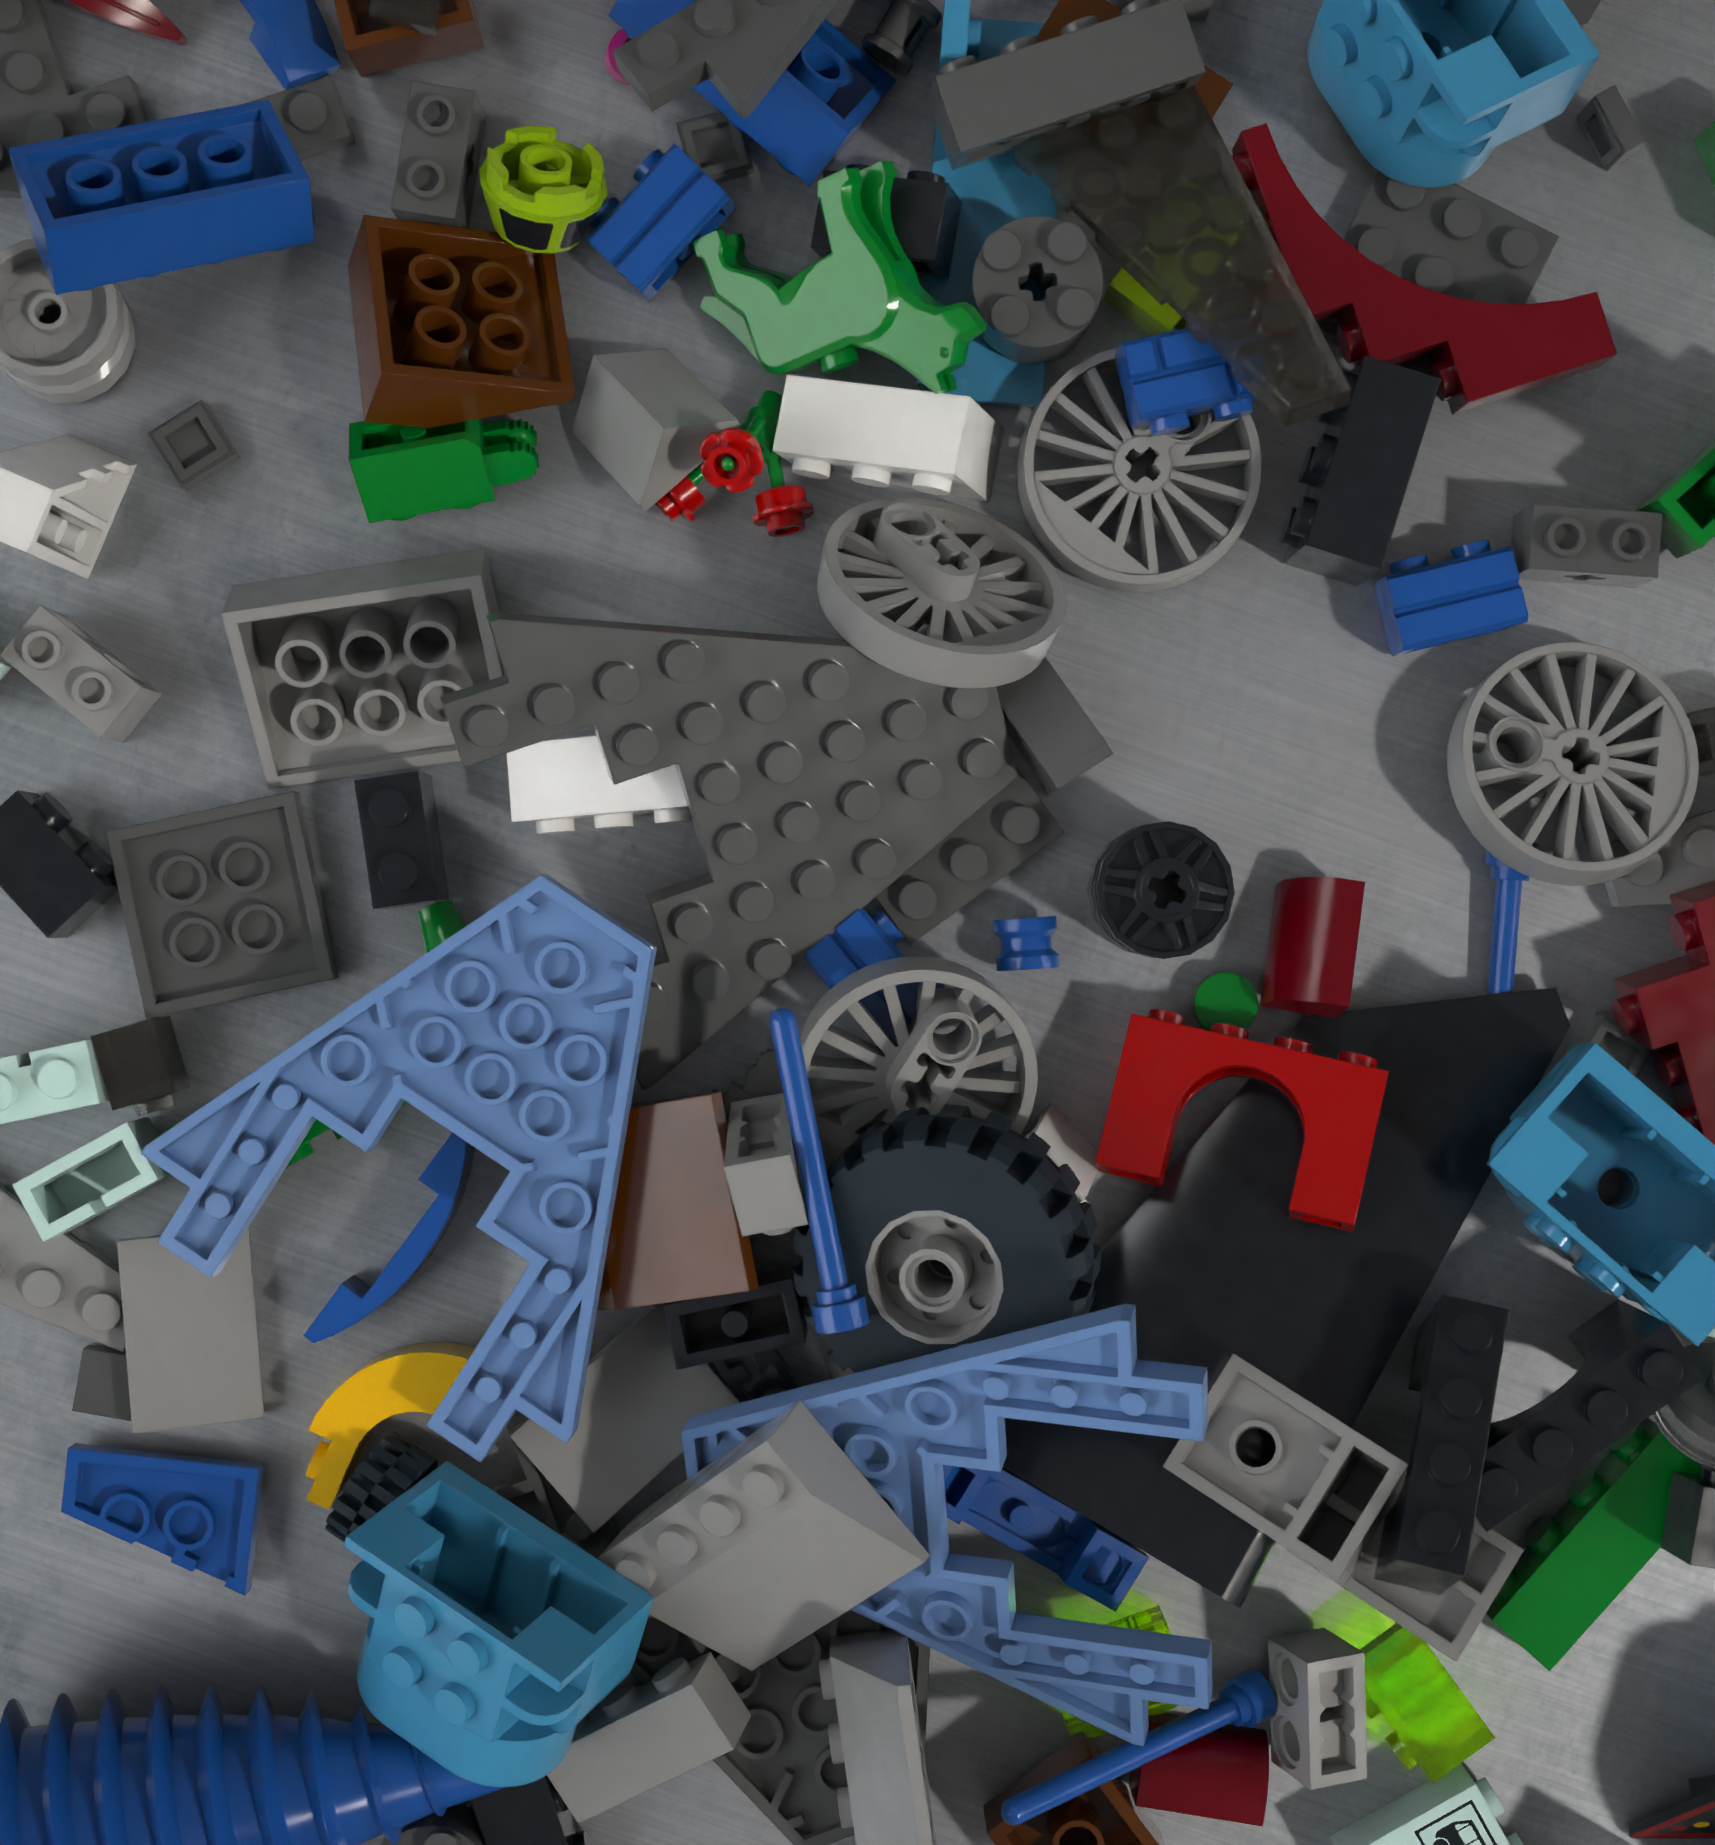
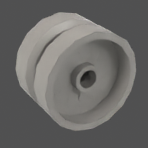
(61, 343)

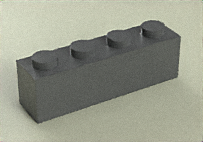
(1063, 80)

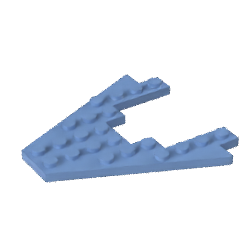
(519, 1046)
(952, 1411)

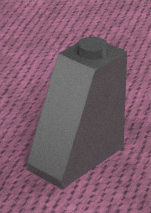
(1050, 728)

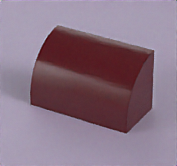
(1312, 945)
(1210, 1777)

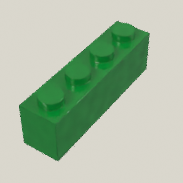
(1590, 1545)

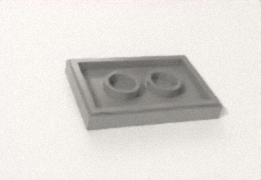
(188, 1338)
(626, 1423)

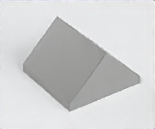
(646, 420)

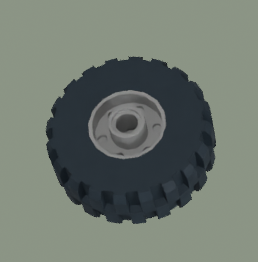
(952, 1236)

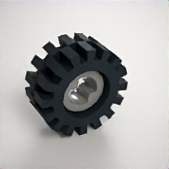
(378, 1481)

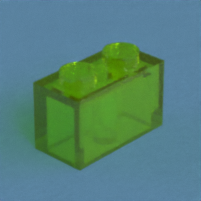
(1421, 1703)

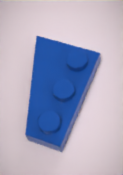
(177, 1504)

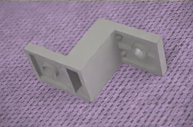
(1329, 1502)

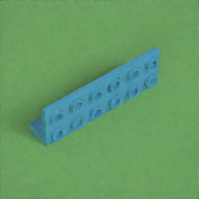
(991, 196)

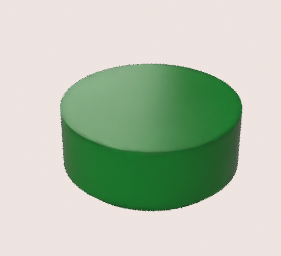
(1225, 1000)

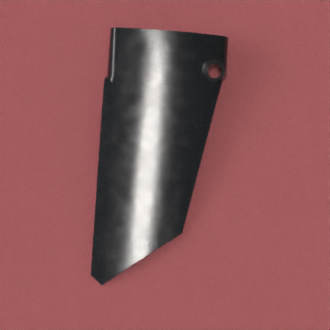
(1303, 1302)

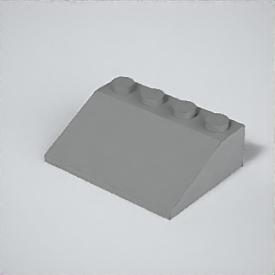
(354, 663)
(765, 1543)
(878, 1739)

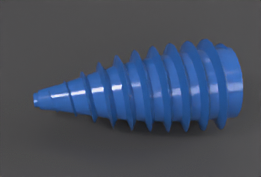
(213, 1777)

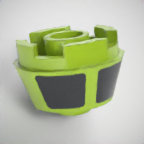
(542, 189)

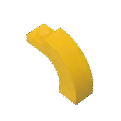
(391, 1384)

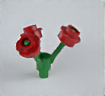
(733, 461)

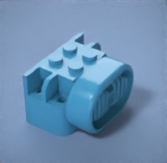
(1445, 80)
(1660, 1230)
(486, 1629)

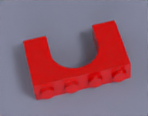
(1171, 1062)

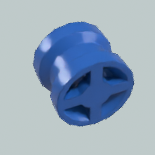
(1026, 943)

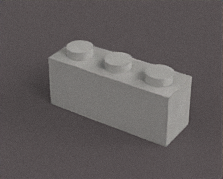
(650, 1735)

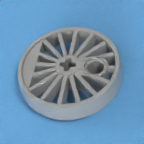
(1079, 542)
(921, 563)
(1603, 773)
(945, 1059)

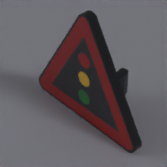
(1686, 1820)

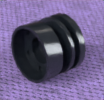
(1126, 906)

